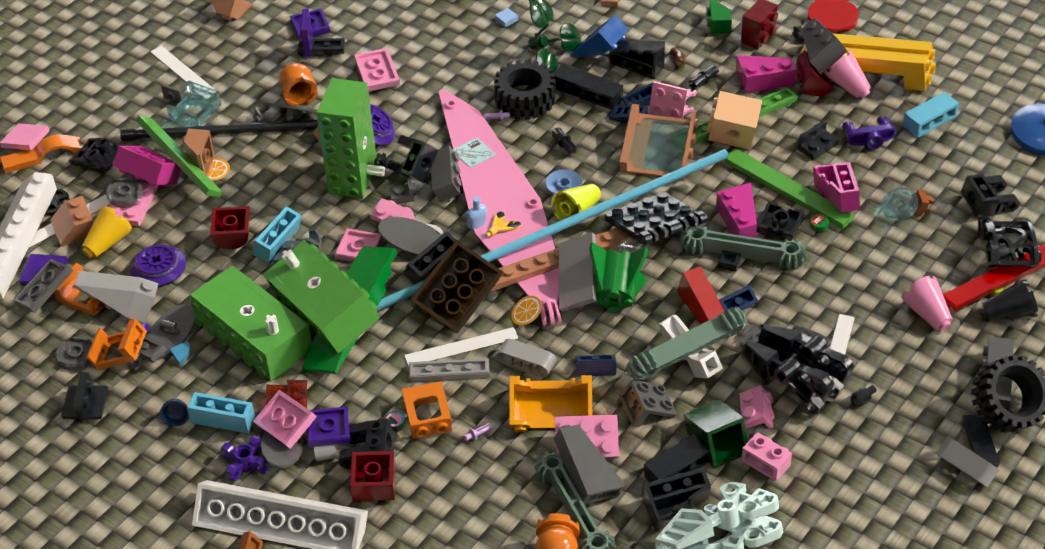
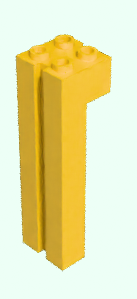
(893, 57)

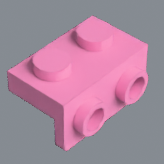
(390, 209)
(756, 407)

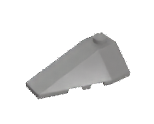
(125, 294)

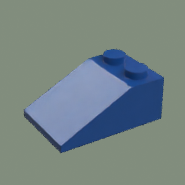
(602, 39)

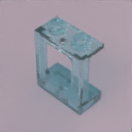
(198, 96)

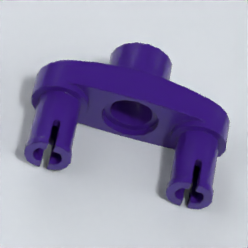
(872, 135)

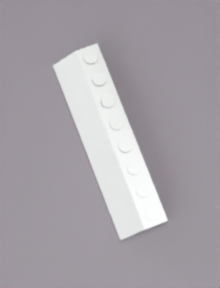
(22, 223)
(278, 517)

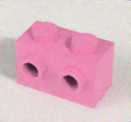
(766, 456)

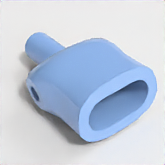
(476, 215)

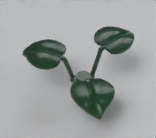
(541, 14)

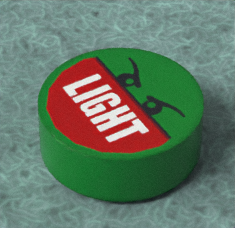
(819, 222)

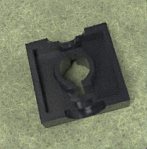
(787, 227)

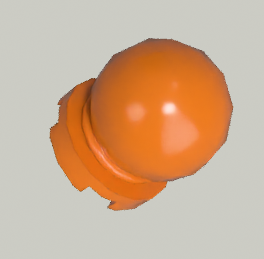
(297, 84)
(557, 532)

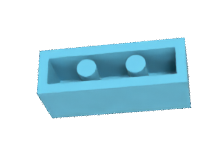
(930, 114)
(276, 234)
(221, 412)

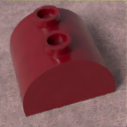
(813, 82)
(230, 226)

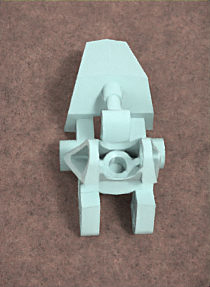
(734, 513)

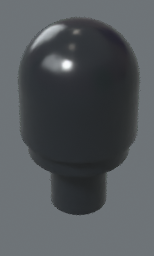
(862, 396)

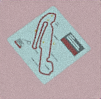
(474, 152)

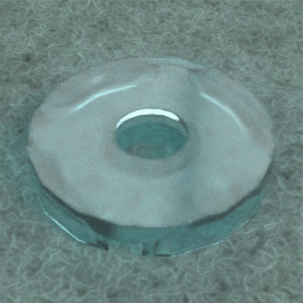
(898, 195)

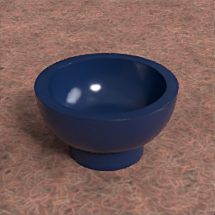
(174, 412)

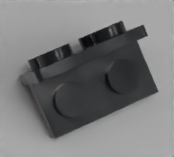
(85, 399)

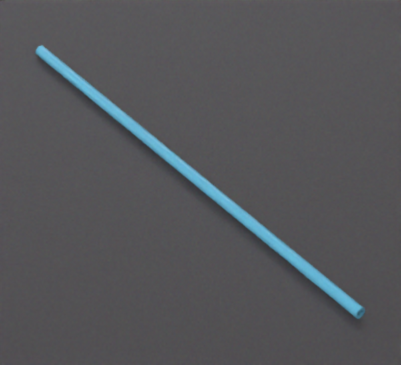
(574, 219)

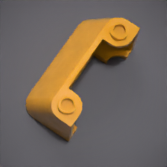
(539, 402)

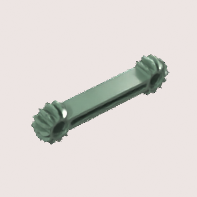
(786, 253)
(653, 360)
(552, 469)

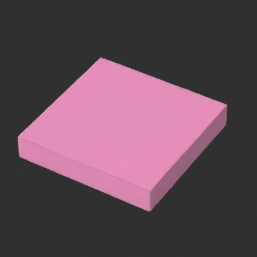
(24, 137)
(353, 242)

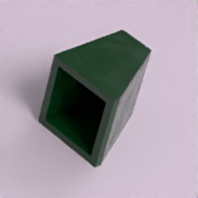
(719, 430)

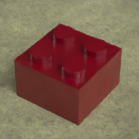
(759, 23)
(373, 476)

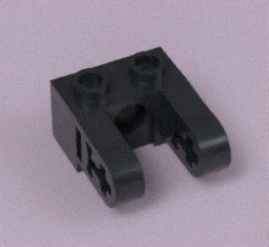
(418, 160)
(982, 195)
(377, 437)

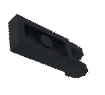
(324, 46)

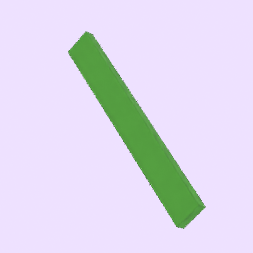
(769, 104)
(179, 156)
(788, 188)

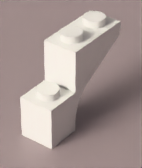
(702, 363)

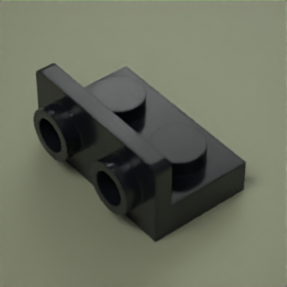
(816, 141)

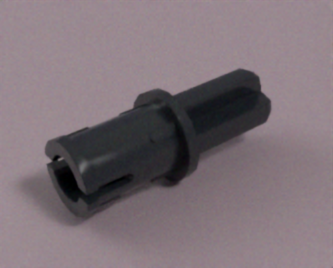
(703, 77)
(564, 141)
(381, 160)

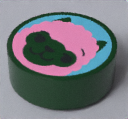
(396, 420)

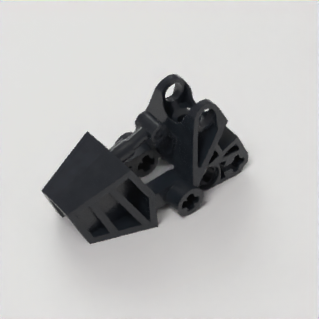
(775, 358)

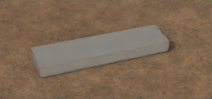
(449, 369)

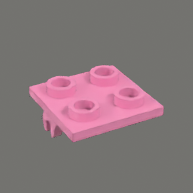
(669, 100)

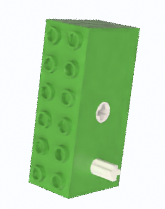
(347, 138)
(322, 295)
(251, 323)

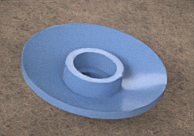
(563, 180)

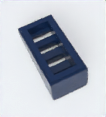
(645, 92)
(624, 118)

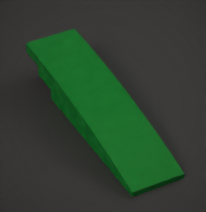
(370, 272)

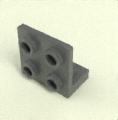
(645, 398)

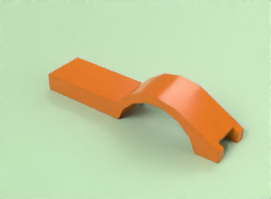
(34, 157)

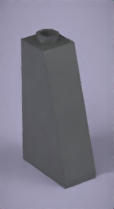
(586, 466)

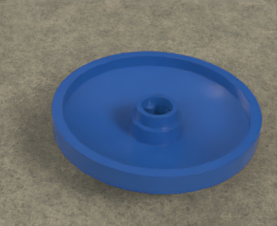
(1029, 128)

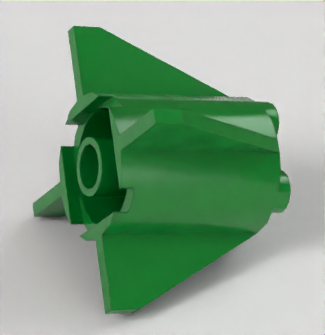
(617, 276)

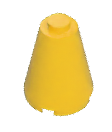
(105, 232)

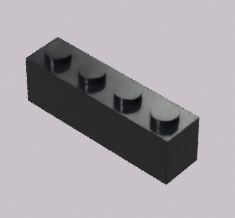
(588, 86)

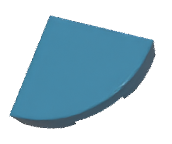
(181, 352)

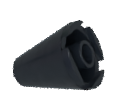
(1011, 304)

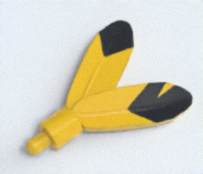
(500, 226)

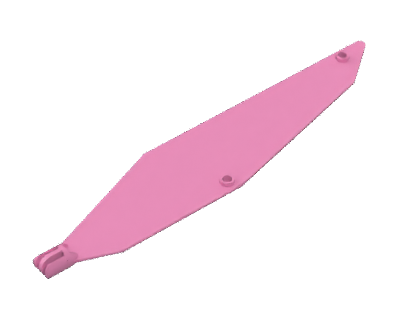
(503, 189)

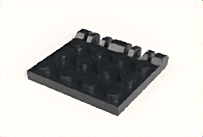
(655, 217)

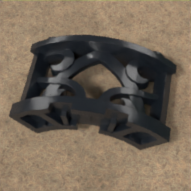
(992, 231)

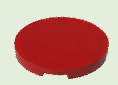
(834, 14)

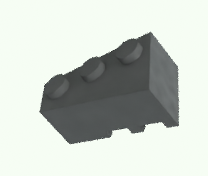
(821, 45)

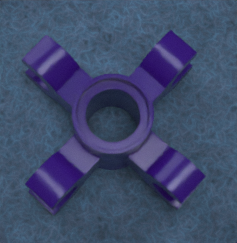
(244, 458)

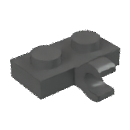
(149, 350)

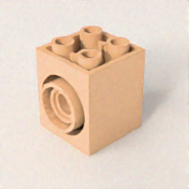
(734, 120)

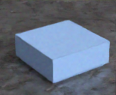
(506, 17)

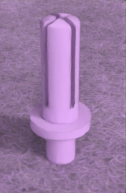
(501, 115)
(472, 434)

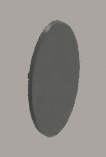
(292, 117)
(407, 234)
(173, 327)
(278, 454)

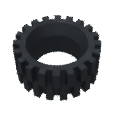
(524, 102)
(1031, 387)

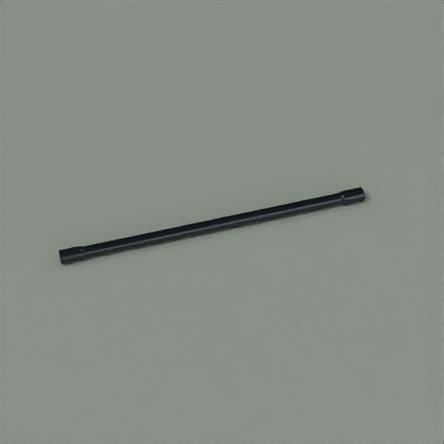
(128, 134)

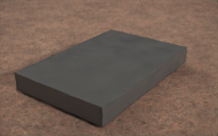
(42, 285)

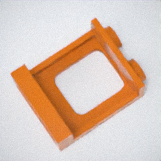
(67, 294)
(129, 346)
(422, 395)

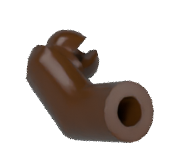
(679, 57)

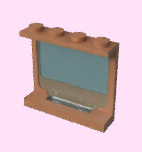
(657, 143)

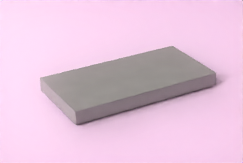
(576, 273)

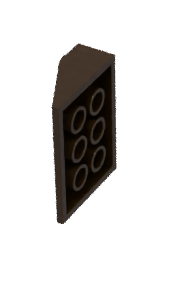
(456, 287)

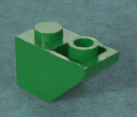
(719, 18)

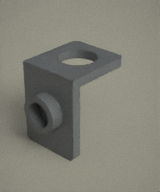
(174, 94)

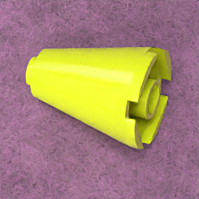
(574, 200)

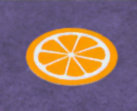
(218, 169)
(526, 310)

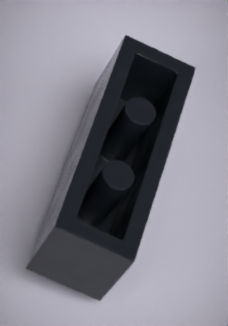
(428, 259)
(679, 459)

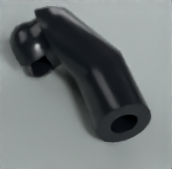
(797, 33)

